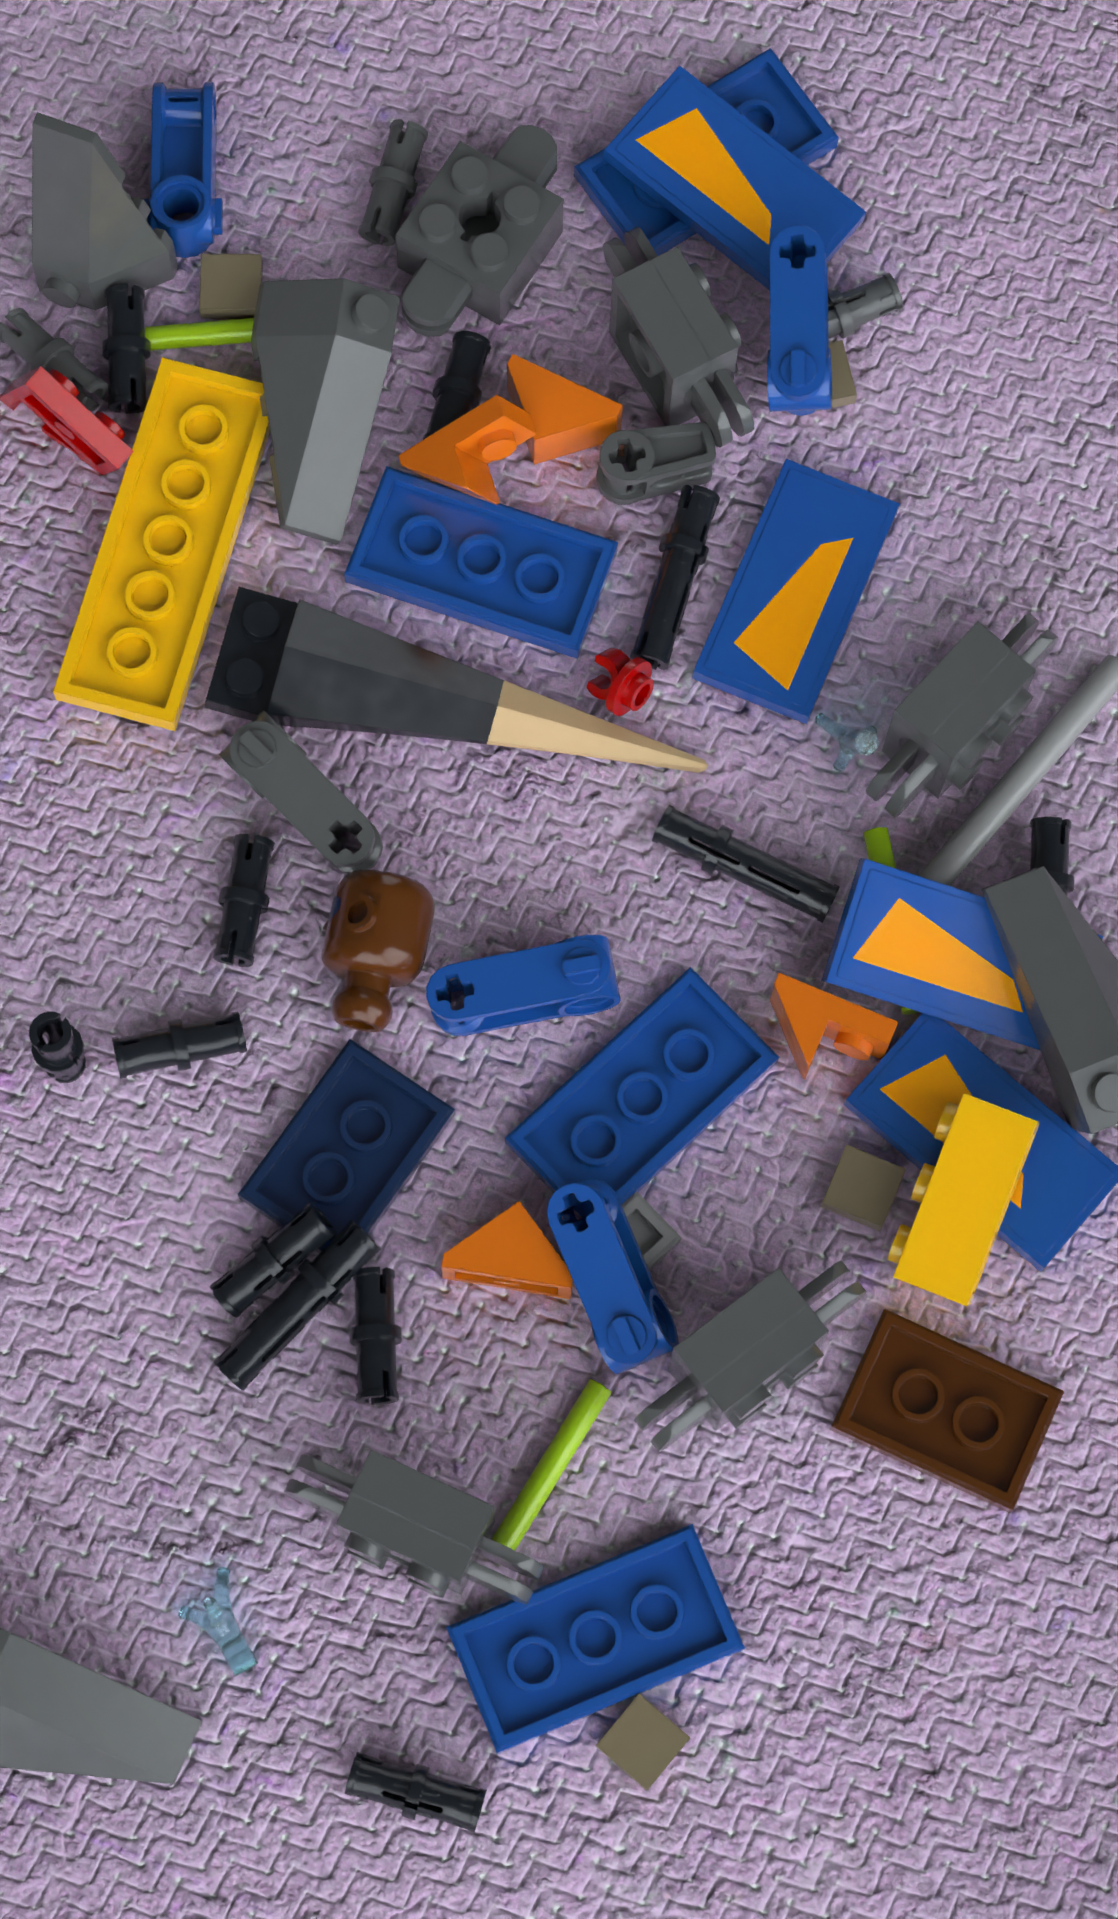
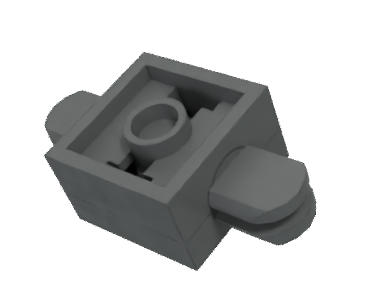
(500, 245)
(675, 337)
(958, 711)
(748, 1351)
(416, 1525)

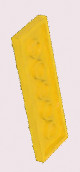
(166, 546)

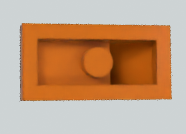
(464, 448)
(812, 1013)

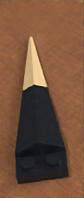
(345, 676)

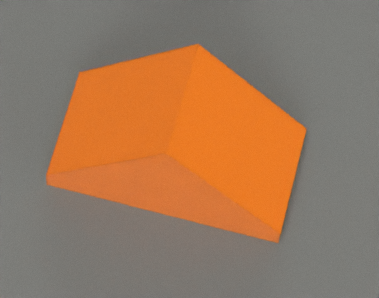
(562, 411)
(509, 1255)

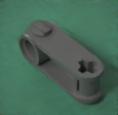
(301, 793)

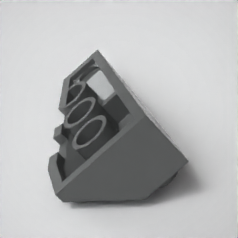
(86, 223)
(322, 378)
(1067, 991)
(82, 1722)

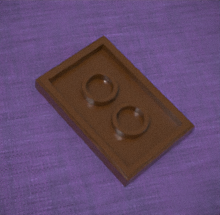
(947, 1410)

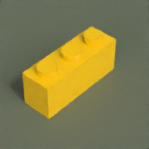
(962, 1198)

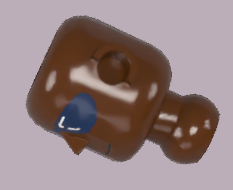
(375, 942)

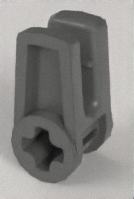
(658, 461)

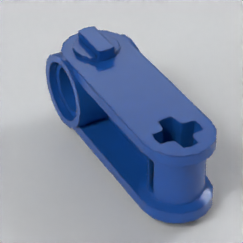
(185, 167)
(799, 333)
(526, 986)
(611, 1276)

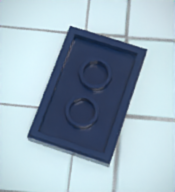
(349, 1145)

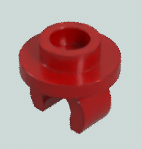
(629, 681)

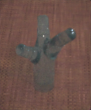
(851, 740)
(221, 1625)

